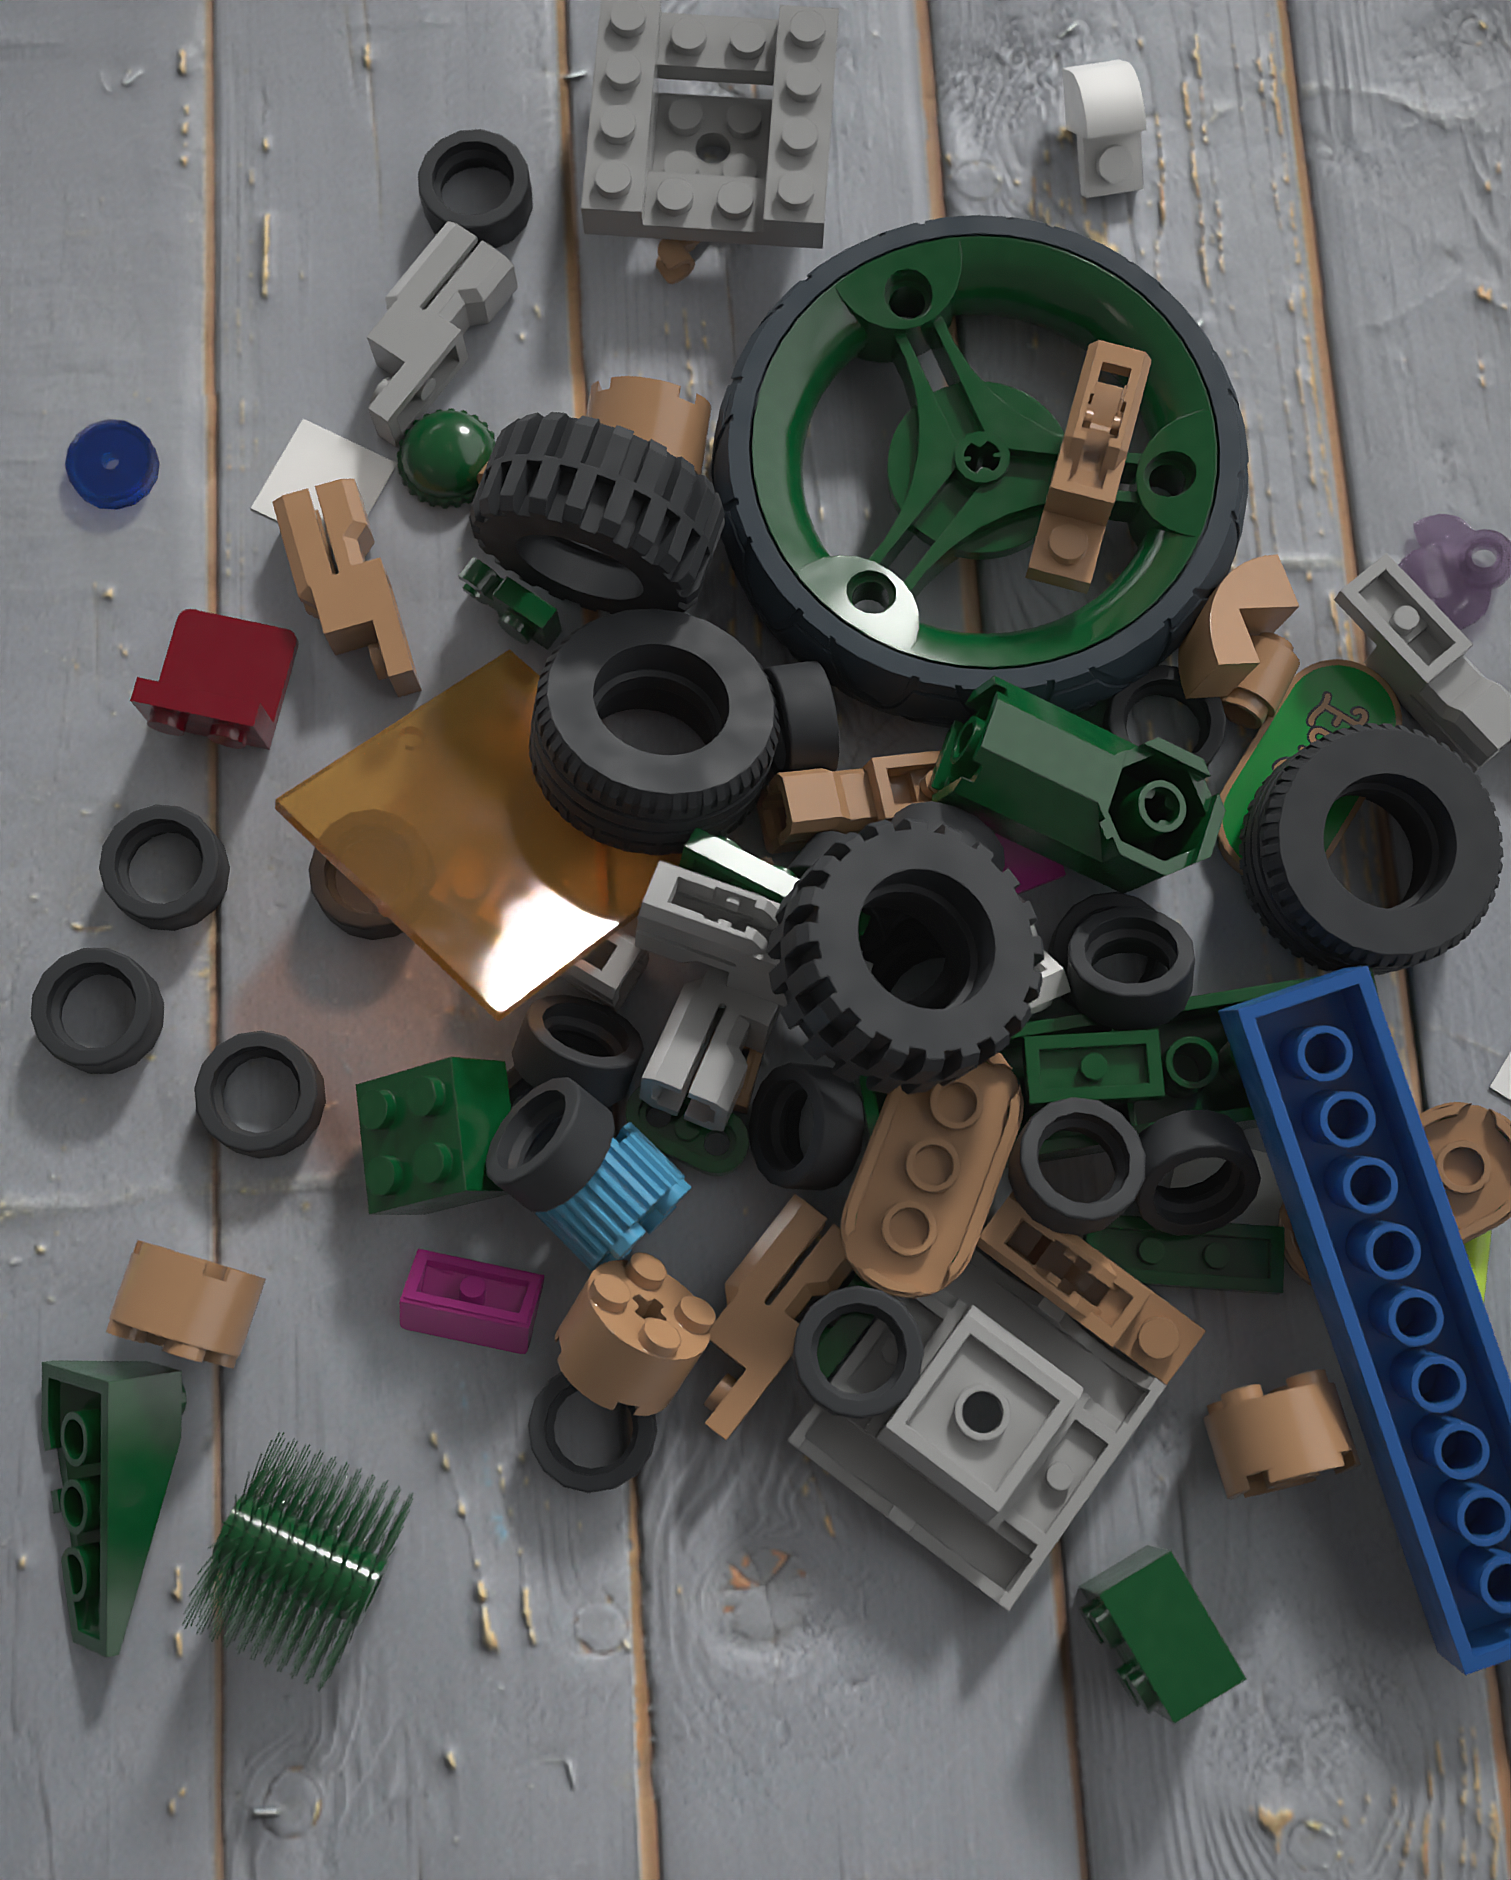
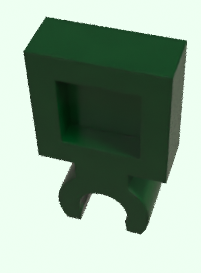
(519, 610)

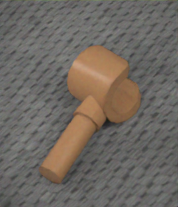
(674, 259)

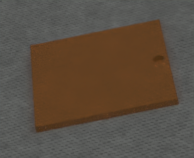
(463, 845)

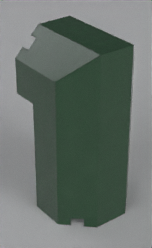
(1077, 789)

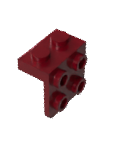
(220, 680)

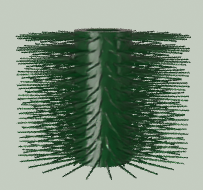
(298, 1560)

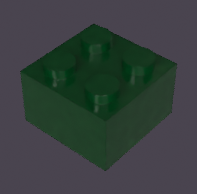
(431, 1135)
(1161, 1634)

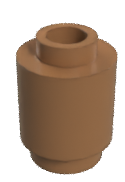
(1266, 685)

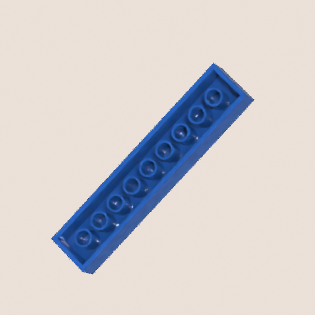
(1391, 1292)

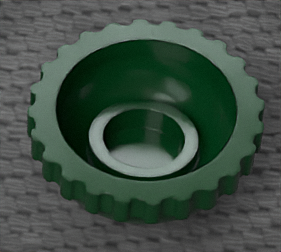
(444, 457)

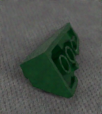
(116, 1453)

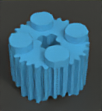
(621, 1201)

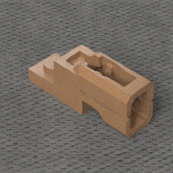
(1088, 468)
(359, 601)
(841, 799)
(1092, 1290)
(761, 1334)

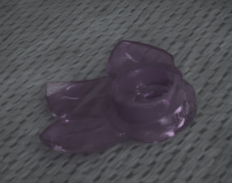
(1446, 568)

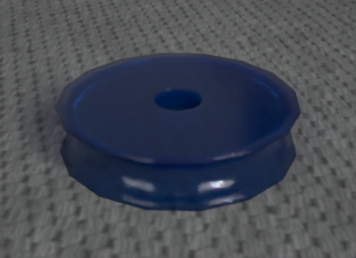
(107, 442)

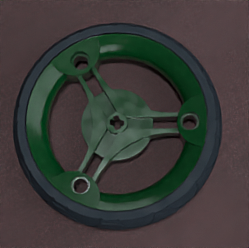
(932, 274)

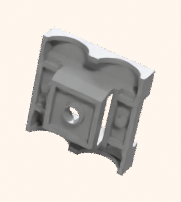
(646, 143)
(1000, 1496)

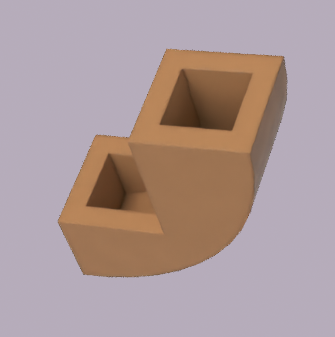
(1219, 646)

